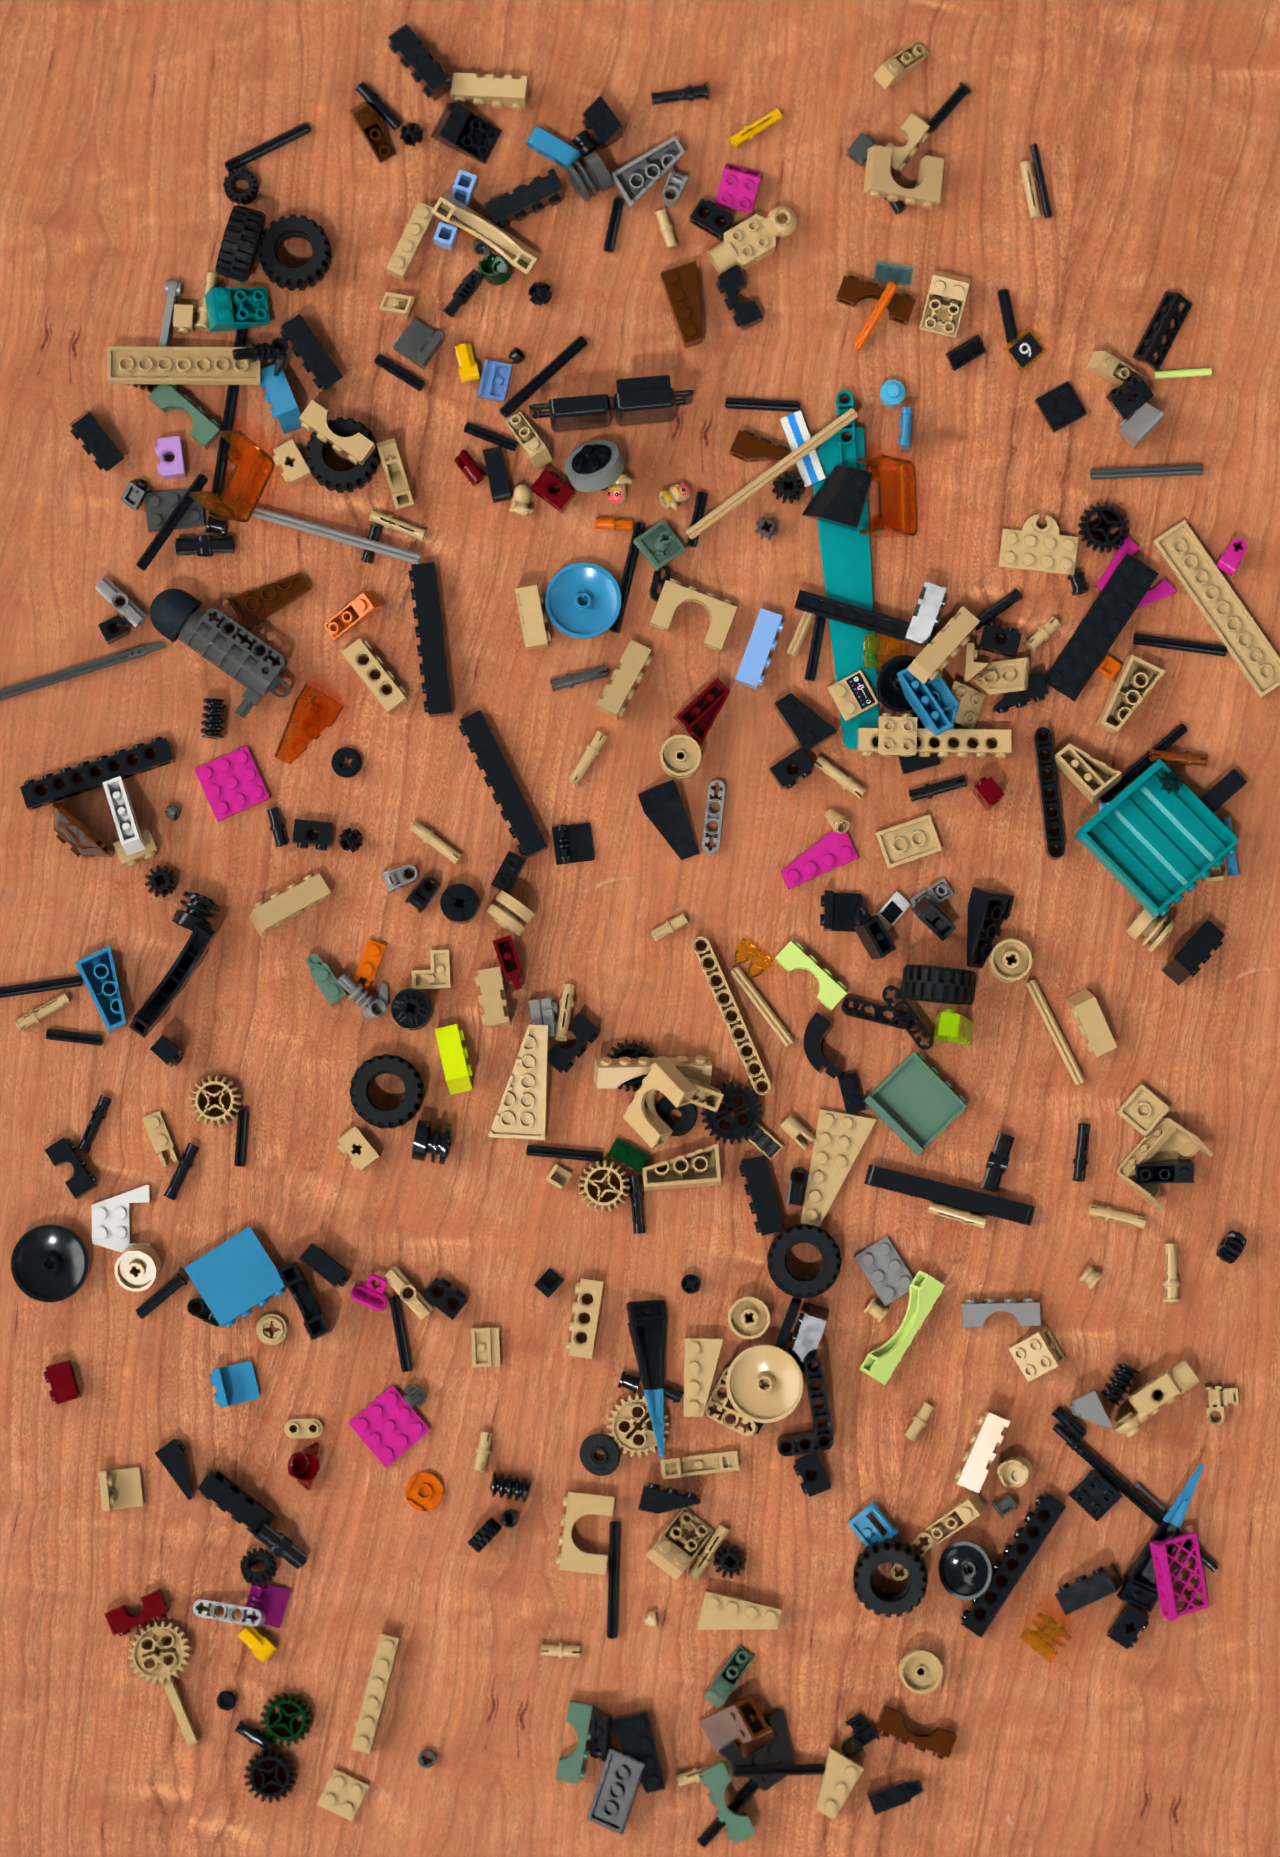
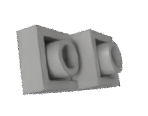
(935, 893)

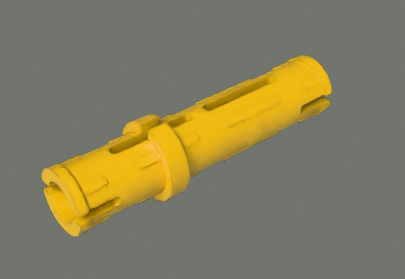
(746, 132)

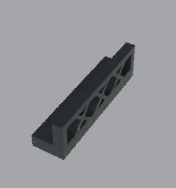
(1160, 327)

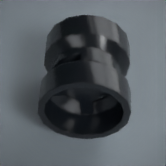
(585, 143)

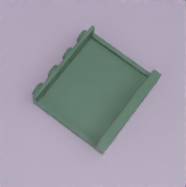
(916, 1103)

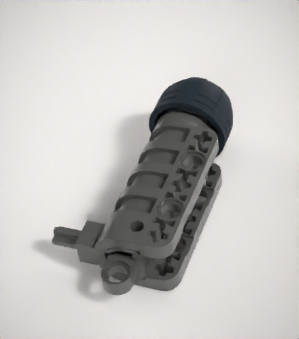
(181, 618)

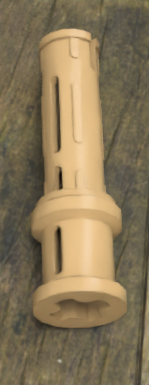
(202, 321)
(1171, 1280)

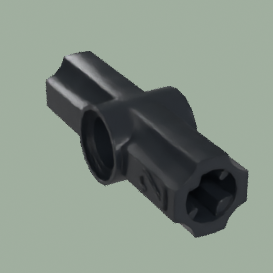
(204, 545)
(997, 1162)
(280, 1545)

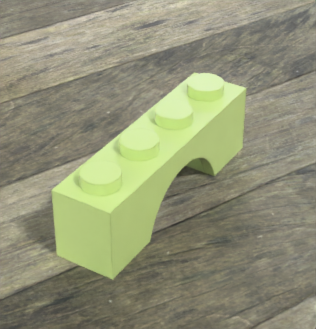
(829, 991)

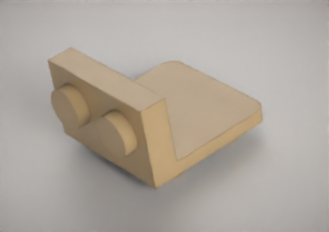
(897, 734)

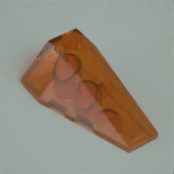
(308, 718)

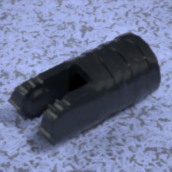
(515, 1518)

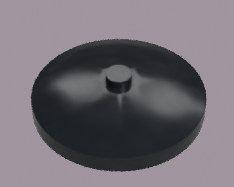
(50, 1263)

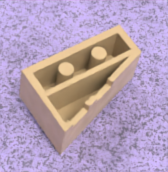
(1086, 773)

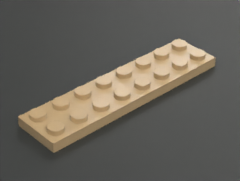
(179, 366)

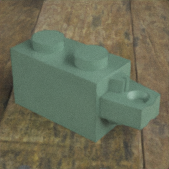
(325, 980)

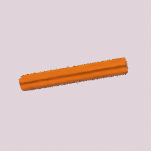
(875, 315)

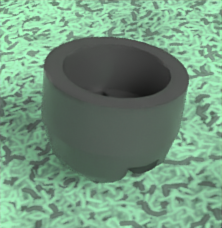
(480, 246)
(173, 812)

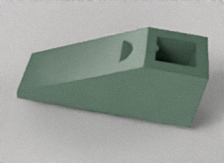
(728, 1676)

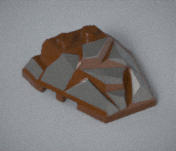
(77, 835)

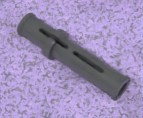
(578, 678)

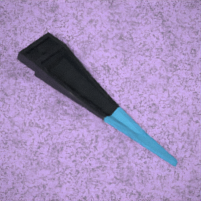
(648, 1336)
(1140, 1581)

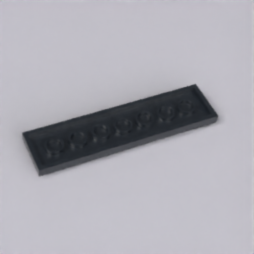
(1100, 627)

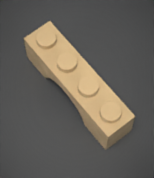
(410, 240)
(356, 446)

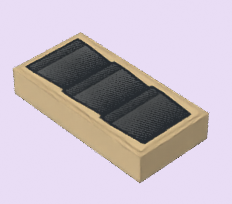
(765, 1142)

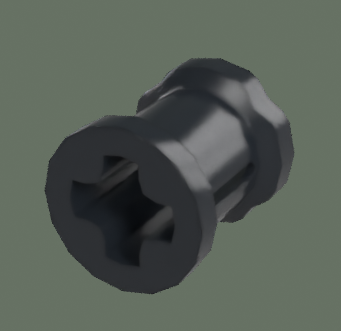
(216, 526)
(1078, 584)
(629, 1382)

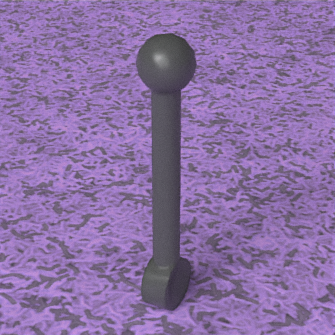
(1138, 1485)

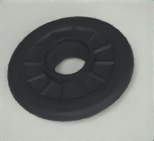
(687, 1119)
(607, 1446)

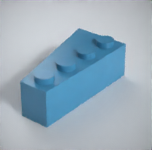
(102, 984)

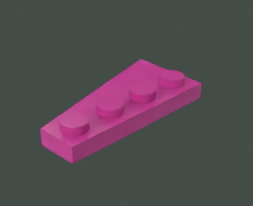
(821, 858)

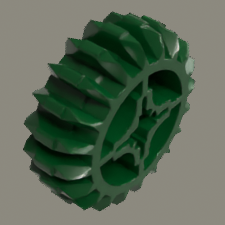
(289, 1727)

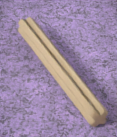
(762, 1006)

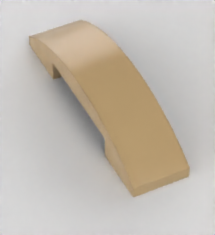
(699, 1464)

